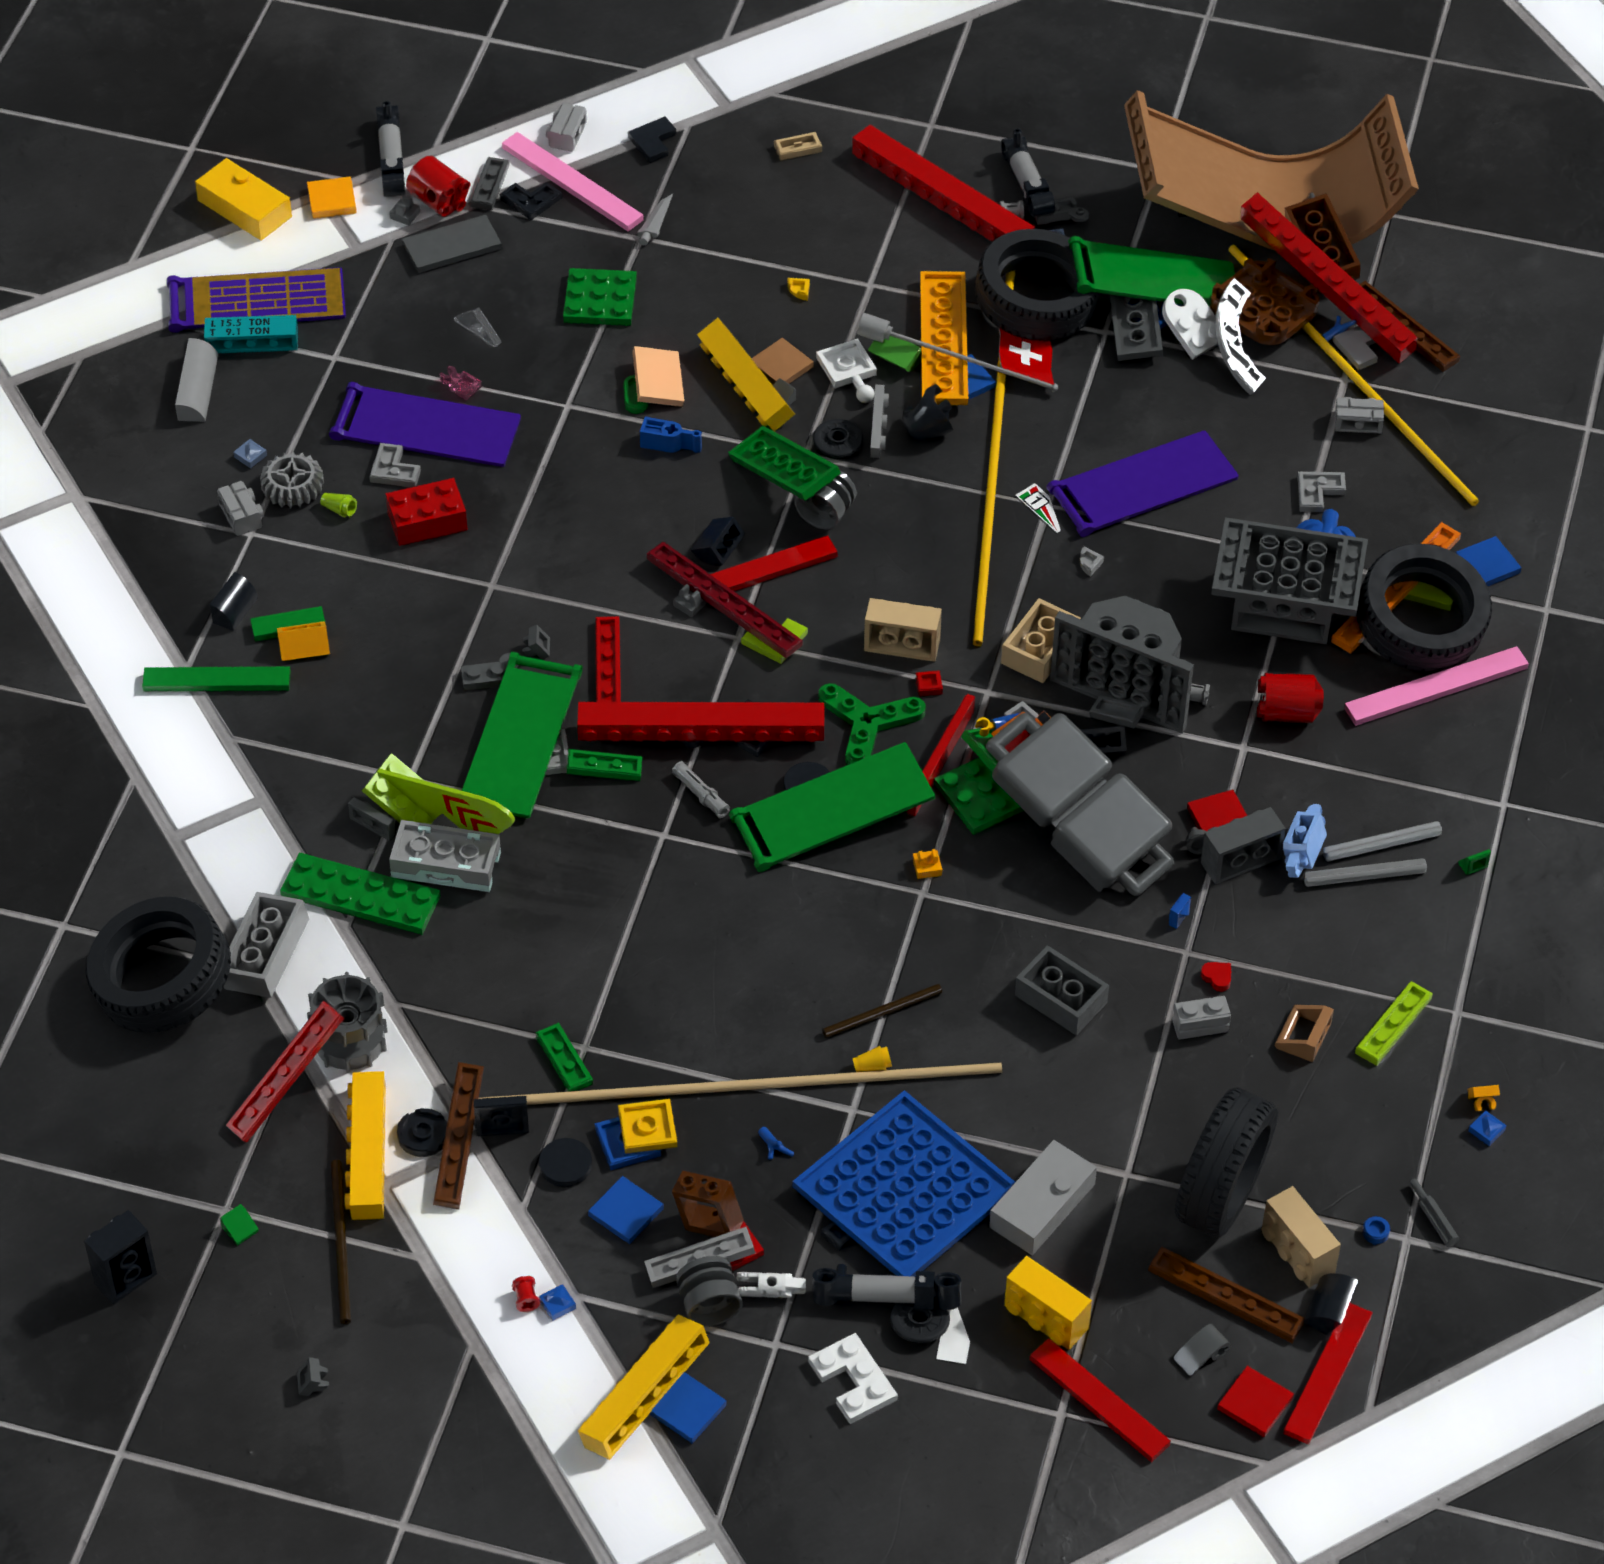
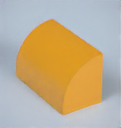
(303, 641)

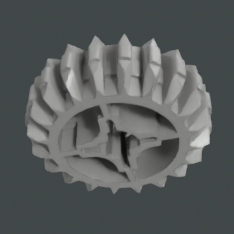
(291, 480)

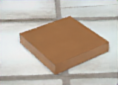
(782, 362)

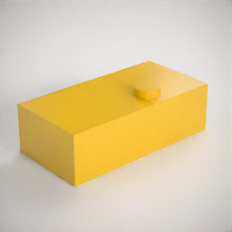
(243, 199)

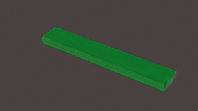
(216, 678)

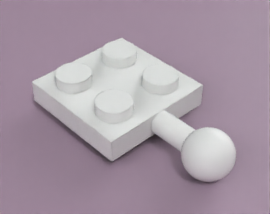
(847, 365)

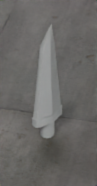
(653, 224)

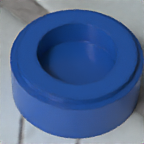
(1376, 1230)

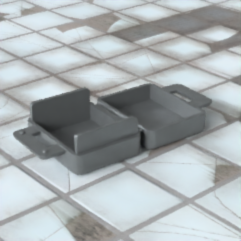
(1097, 822)

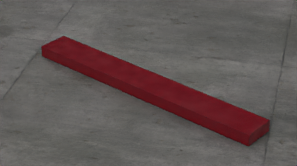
(725, 600)

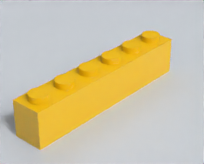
(745, 374)
(367, 1145)
(643, 1386)

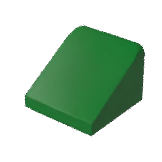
(1475, 862)
(238, 1224)

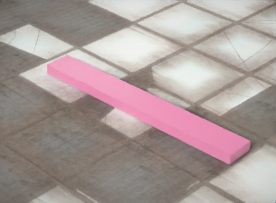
(572, 181)
(1436, 686)

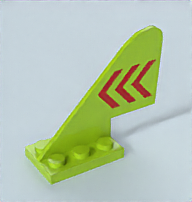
(415, 800)

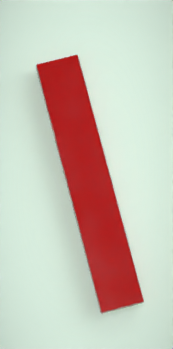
(777, 564)
(608, 659)
(947, 743)
(285, 1071)
(1327, 1374)
(1100, 1400)

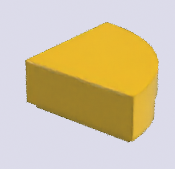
(799, 287)

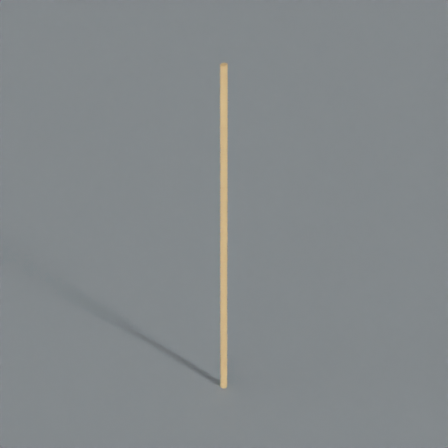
(766, 1083)

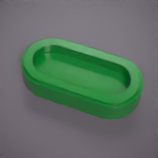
(630, 397)

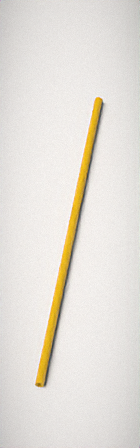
(1388, 411)

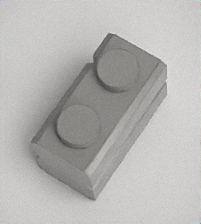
(566, 127)
(1359, 415)
(239, 507)
(1201, 1017)

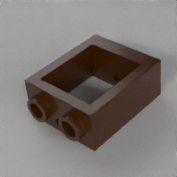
(702, 1218)

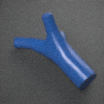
(1338, 328)
(773, 1143)

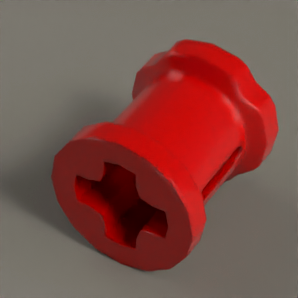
(525, 1293)

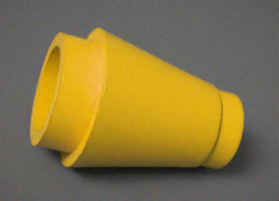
(873, 1060)

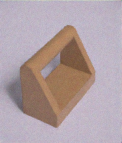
(1305, 1048)

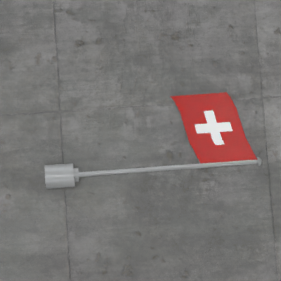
(1017, 356)

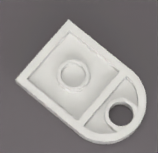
(1191, 323)

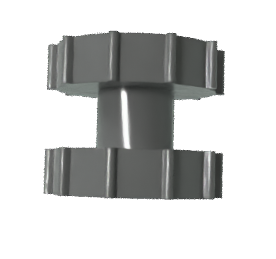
(360, 1004)

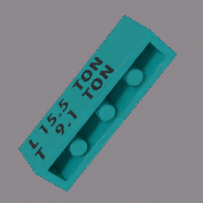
(252, 333)

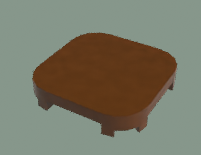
(1276, 302)

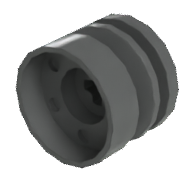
(828, 504)
(709, 1290)

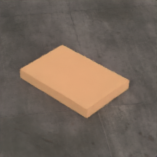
(658, 376)

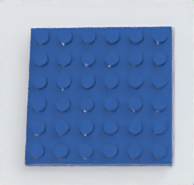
(904, 1186)

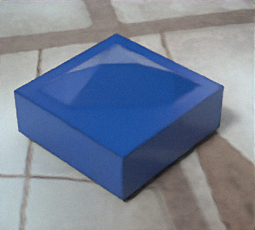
(1179, 910)
(1487, 1128)
(557, 1302)

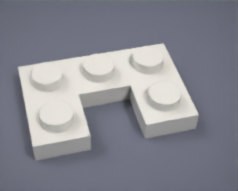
(872, 1386)

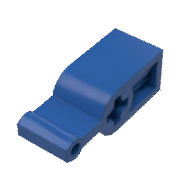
(668, 436)

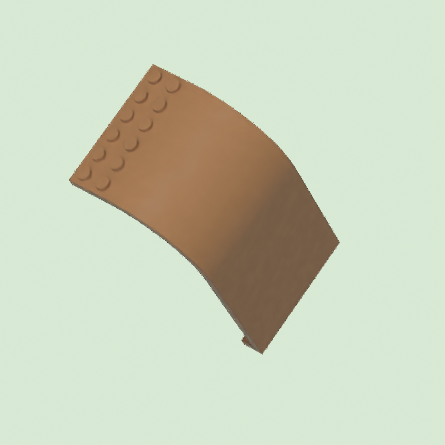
(1211, 177)

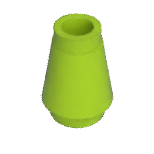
(341, 504)

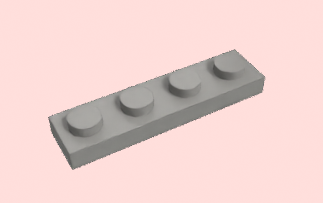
(729, 1246)

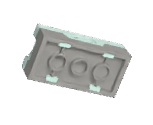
(444, 855)

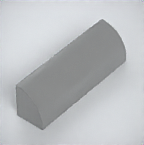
(196, 381)

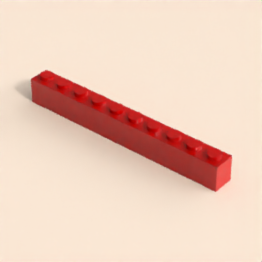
(935, 184)
(1328, 278)
(701, 721)

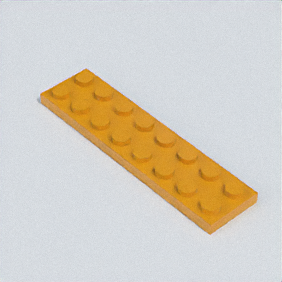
(945, 327)

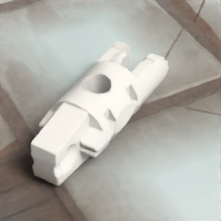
(784, 1285)

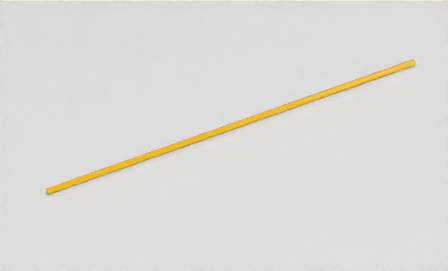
(990, 497)

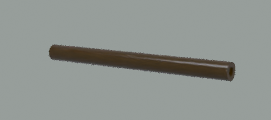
(882, 1010)

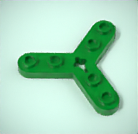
(854, 711)

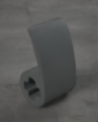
(1202, 1346)

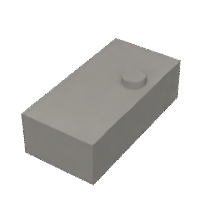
(265, 943)
(1042, 1197)

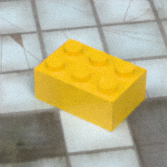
(1047, 1303)

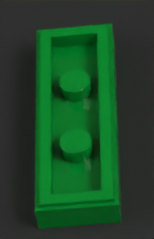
(266, 626)
(604, 765)
(564, 1058)

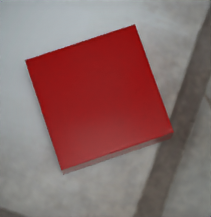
(929, 683)

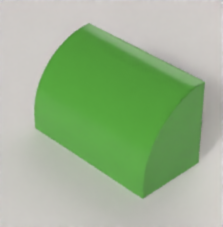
(898, 352)

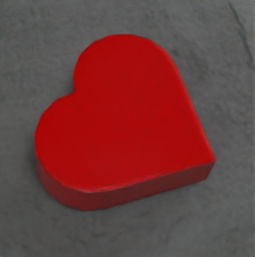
(1217, 974)

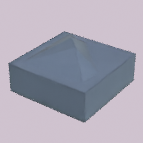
(250, 453)

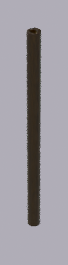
(340, 1239)

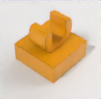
(927, 864)
(1484, 1093)

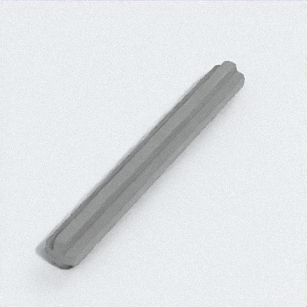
(1382, 841)
(1365, 872)

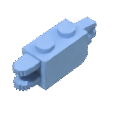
(1304, 840)

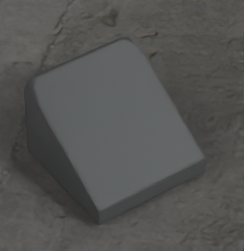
(786, 391)

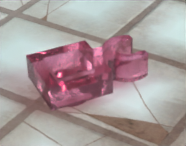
(460, 384)

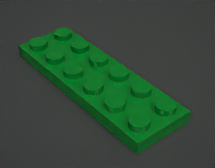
(784, 463)
(361, 893)

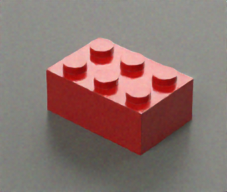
(426, 511)

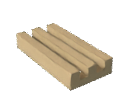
(798, 146)

